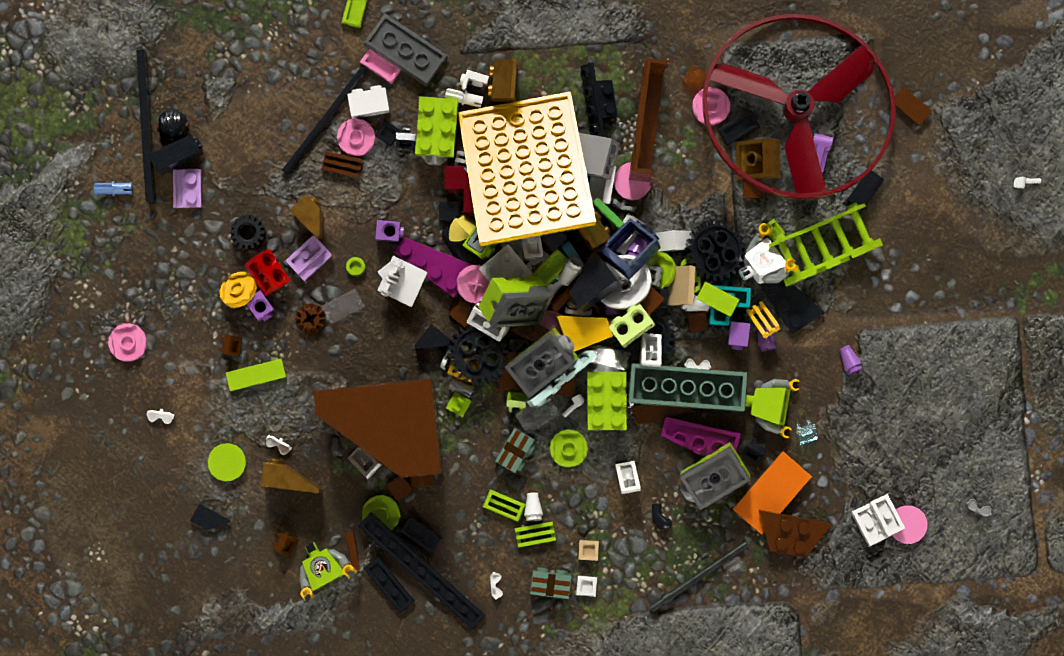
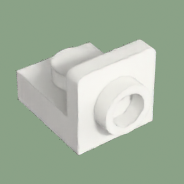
(476, 78)

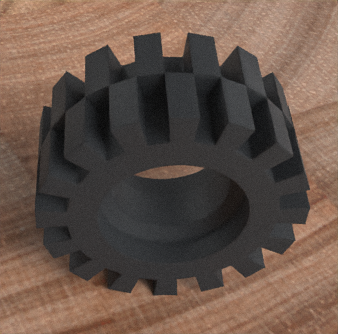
(236, 232)

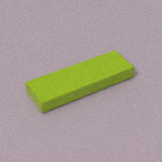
(256, 374)

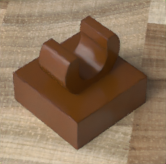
(231, 345)
(285, 544)

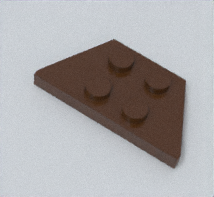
(791, 533)

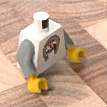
(764, 262)

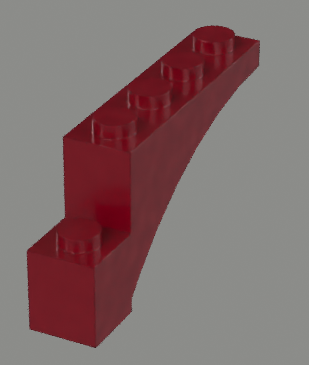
(456, 179)

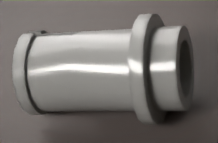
(461, 387)

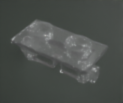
(611, 357)

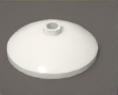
(636, 292)

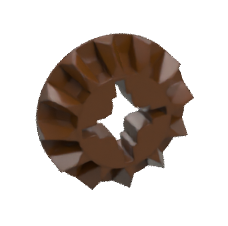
(319, 321)

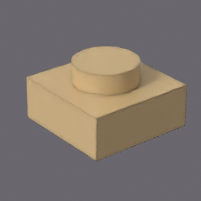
(588, 550)

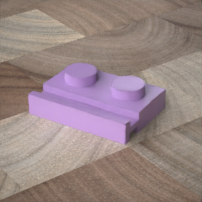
(187, 188)
(309, 258)

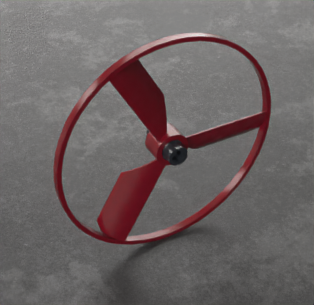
(798, 107)

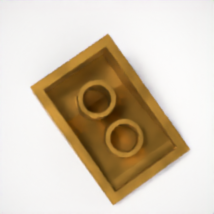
(595, 235)
(284, 477)

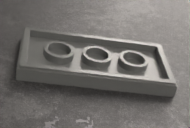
(405, 50)

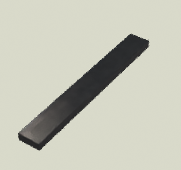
(146, 129)
(421, 570)

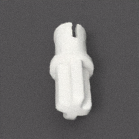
(464, 97)

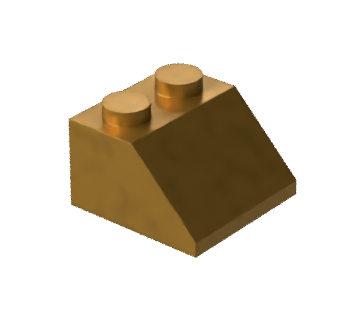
(504, 80)
(759, 158)
(310, 214)

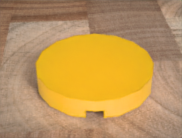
(238, 289)

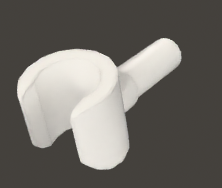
(1020, 182)
(578, 401)

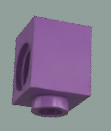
(381, 227)
(259, 297)
(738, 335)

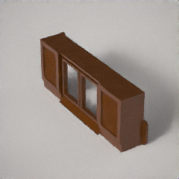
(647, 120)

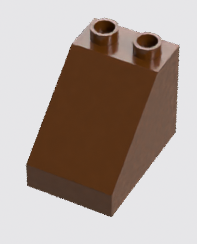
(390, 423)

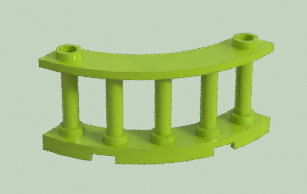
(828, 261)

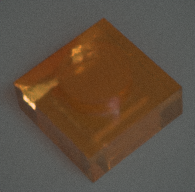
(695, 77)

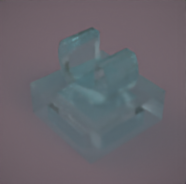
(807, 433)

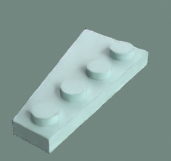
(552, 387)

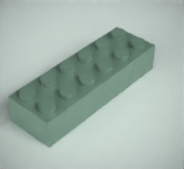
(687, 387)

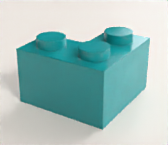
(743, 294)

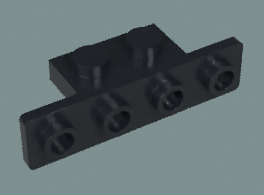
(598, 98)

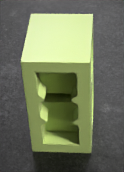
(635, 330)

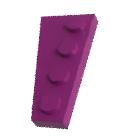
(441, 267)
(698, 437)

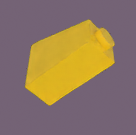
(584, 330)

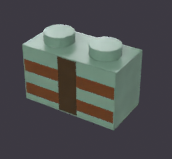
(515, 450)
(550, 584)

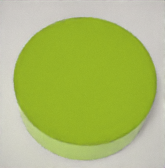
(355, 266)

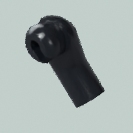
(657, 517)

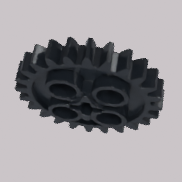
(730, 243)
(659, 320)
(485, 370)

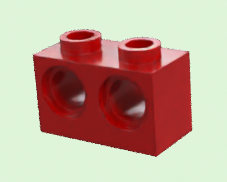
(267, 272)

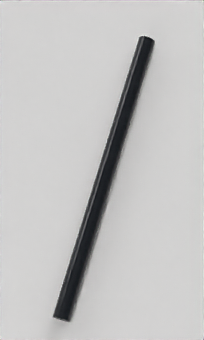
(325, 119)

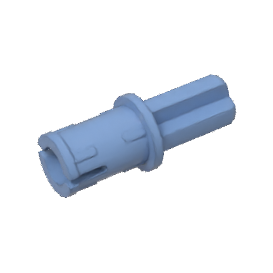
(113, 188)

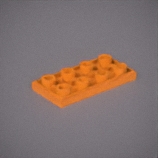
(772, 490)

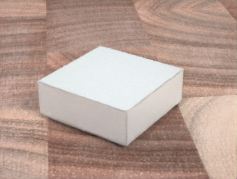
(586, 586)

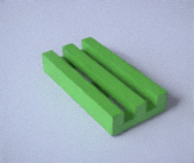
(607, 214)

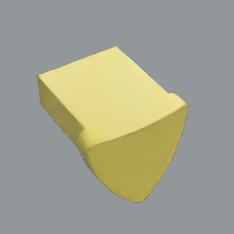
(461, 228)

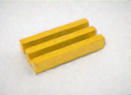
(756, 309)

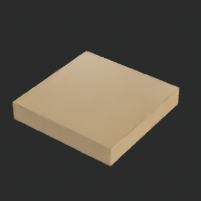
(682, 288)

